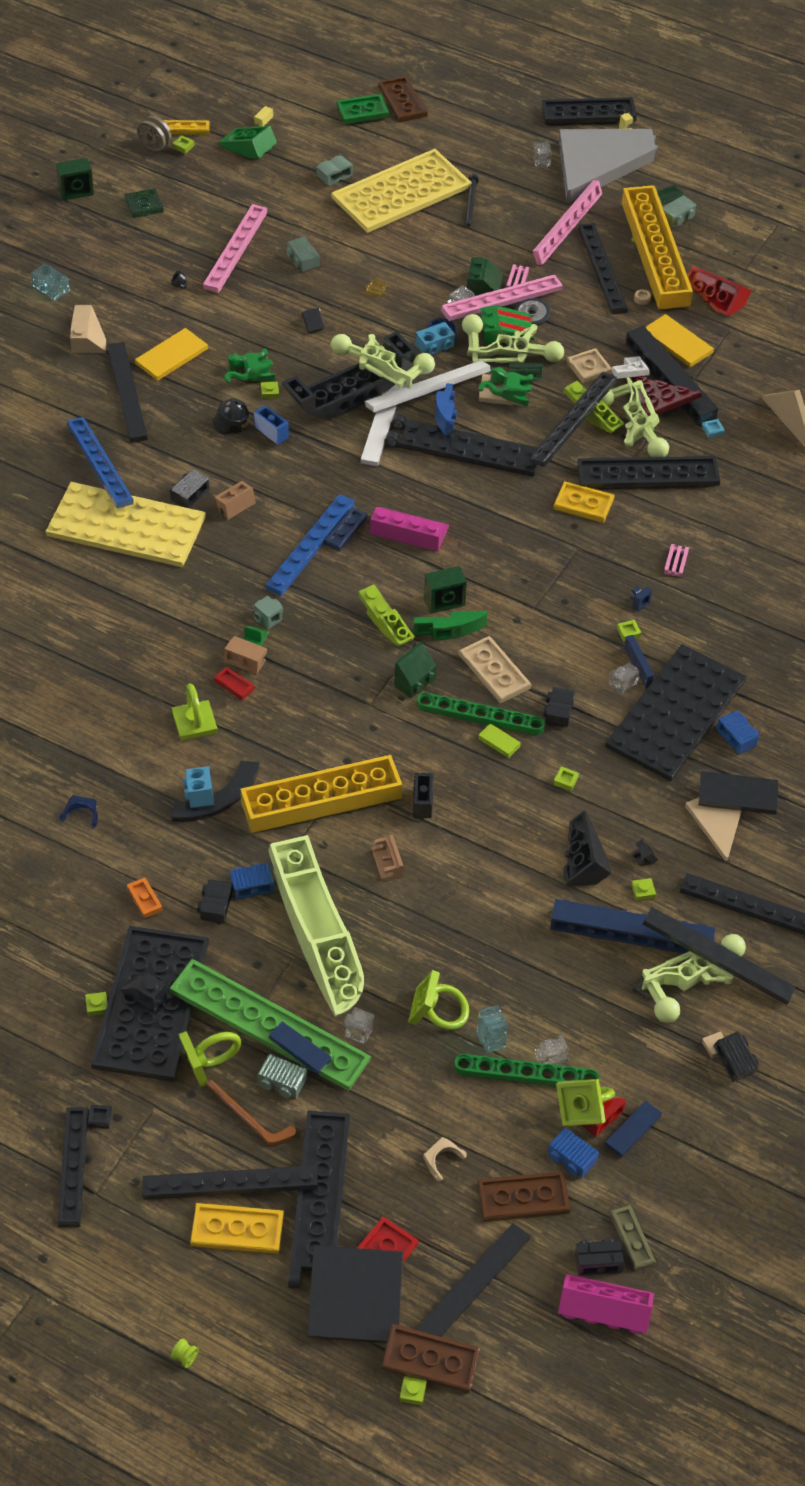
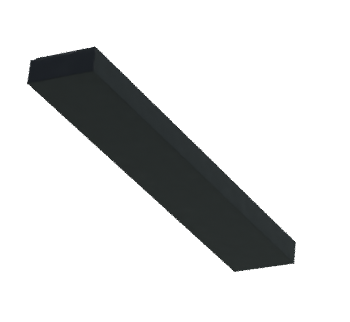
(73, 1167)

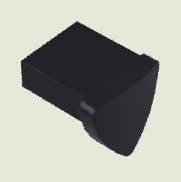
(313, 320)

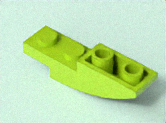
(601, 415)
(384, 617)

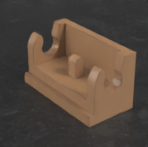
(235, 499)
(245, 654)
(387, 858)

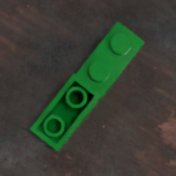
(457, 625)

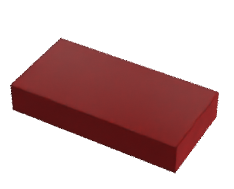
(234, 683)

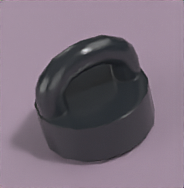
(179, 280)

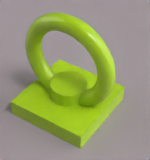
(195, 717)
(426, 998)
(197, 1057)
(582, 1101)

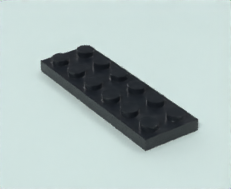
(587, 110)

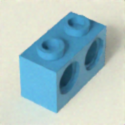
(434, 339)
(198, 787)

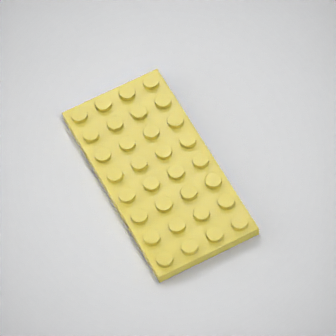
(401, 190)
(140, 530)

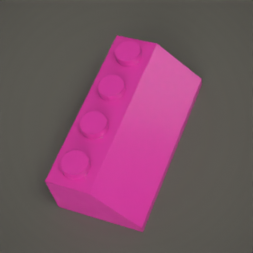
(407, 528)
(606, 1304)

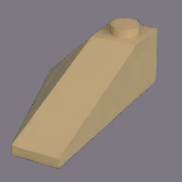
(86, 331)

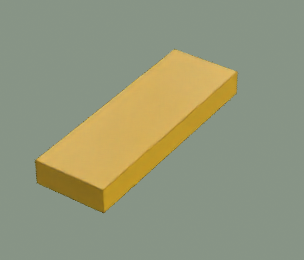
(188, 127)

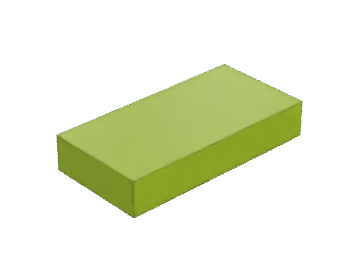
(499, 740)

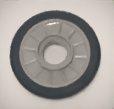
(541, 308)

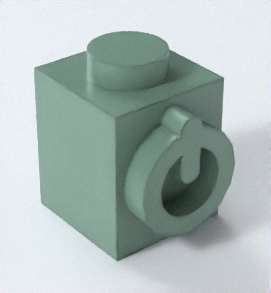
(268, 612)

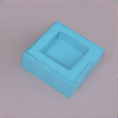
(713, 428)

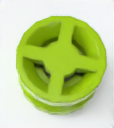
(184, 1353)

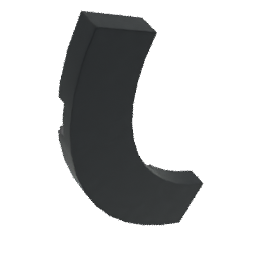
(223, 798)

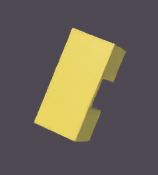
(263, 116)
(625, 120)

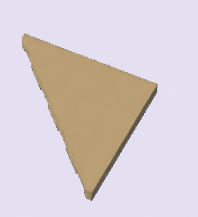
(790, 409)
(717, 824)

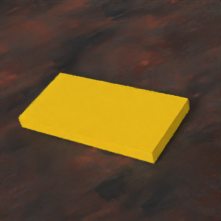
(679, 341)
(171, 354)
(237, 1228)

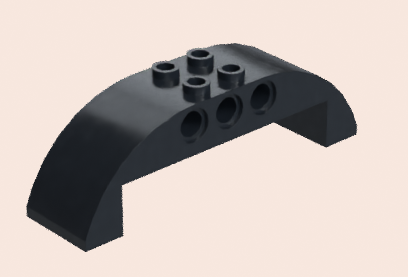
(350, 386)

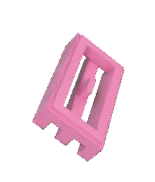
(519, 270)
(678, 551)

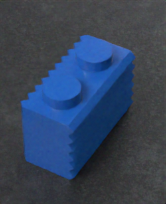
(271, 424)
(738, 732)
(251, 880)
(572, 1153)

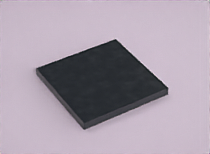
(354, 1293)

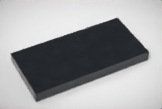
(738, 792)

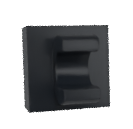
(645, 852)

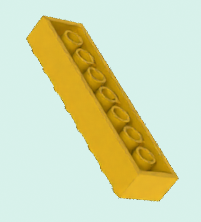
(321, 793)

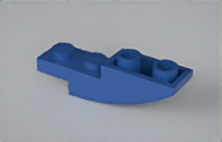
(444, 409)

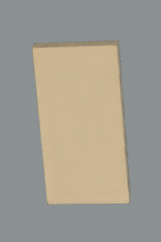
(495, 669)

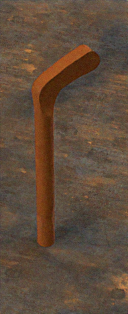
(269, 1138)

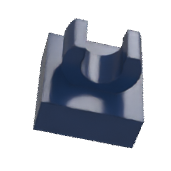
(641, 597)

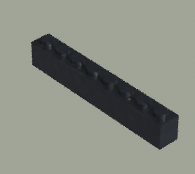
(667, 370)

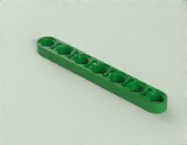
(488, 718)
(516, 1067)

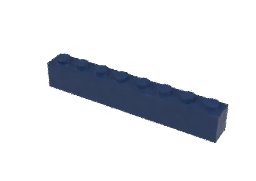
(615, 925)

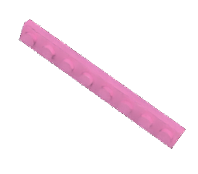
(567, 222)
(235, 248)
(502, 297)

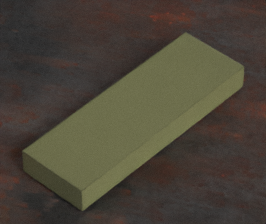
(632, 1238)

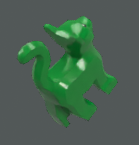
(254, 365)
(513, 388)

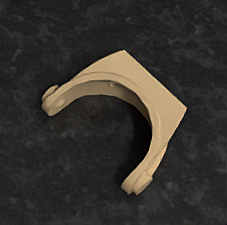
(442, 1145)

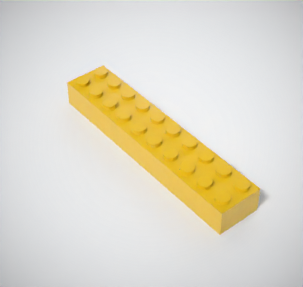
(657, 247)

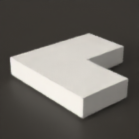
(632, 367)

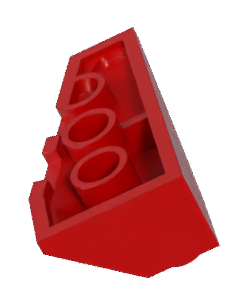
(719, 292)

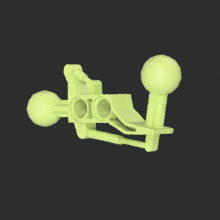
(473, 324)
(382, 361)
(657, 446)
(667, 1008)

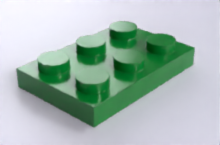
(362, 109)

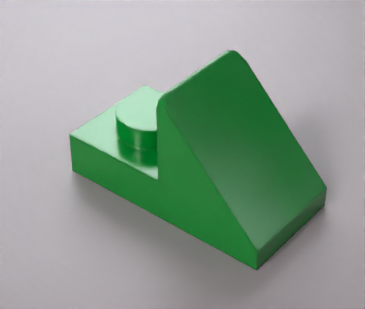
(255, 635)

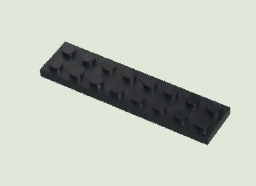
(648, 472)

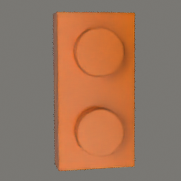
(144, 898)

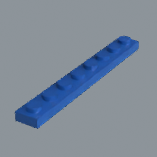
(100, 462)
(309, 545)

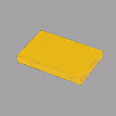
(583, 502)

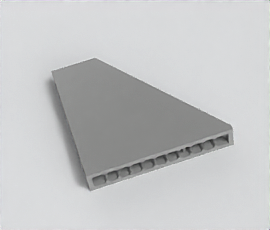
(602, 155)

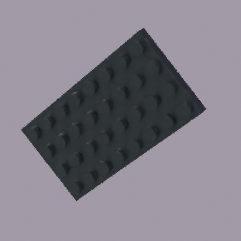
(675, 712)
(133, 1036)

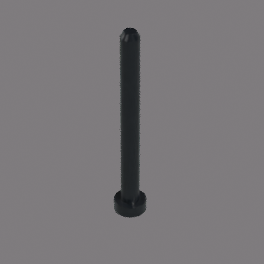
(474, 179)

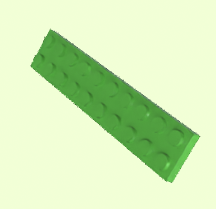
(259, 1017)

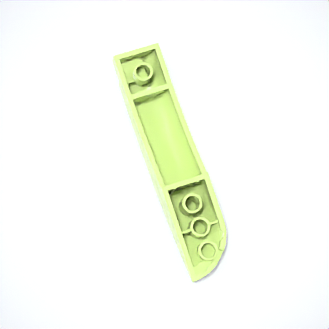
(317, 923)

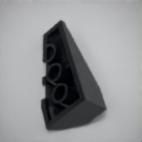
(586, 856)

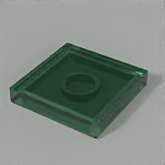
(144, 203)

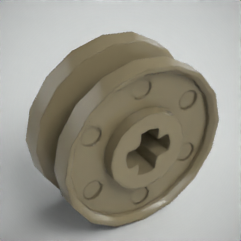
(154, 133)

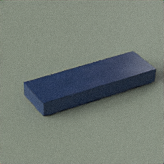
(346, 529)
(639, 661)
(300, 1047)
(633, 1129)

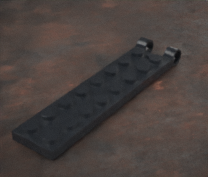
(462, 446)
(320, 1208)

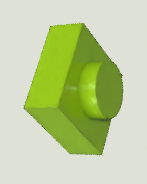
(183, 144)
(269, 390)
(629, 628)
(566, 778)
(643, 889)
(96, 1003)
(413, 1390)

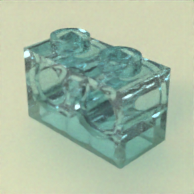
(50, 281)
(492, 1028)

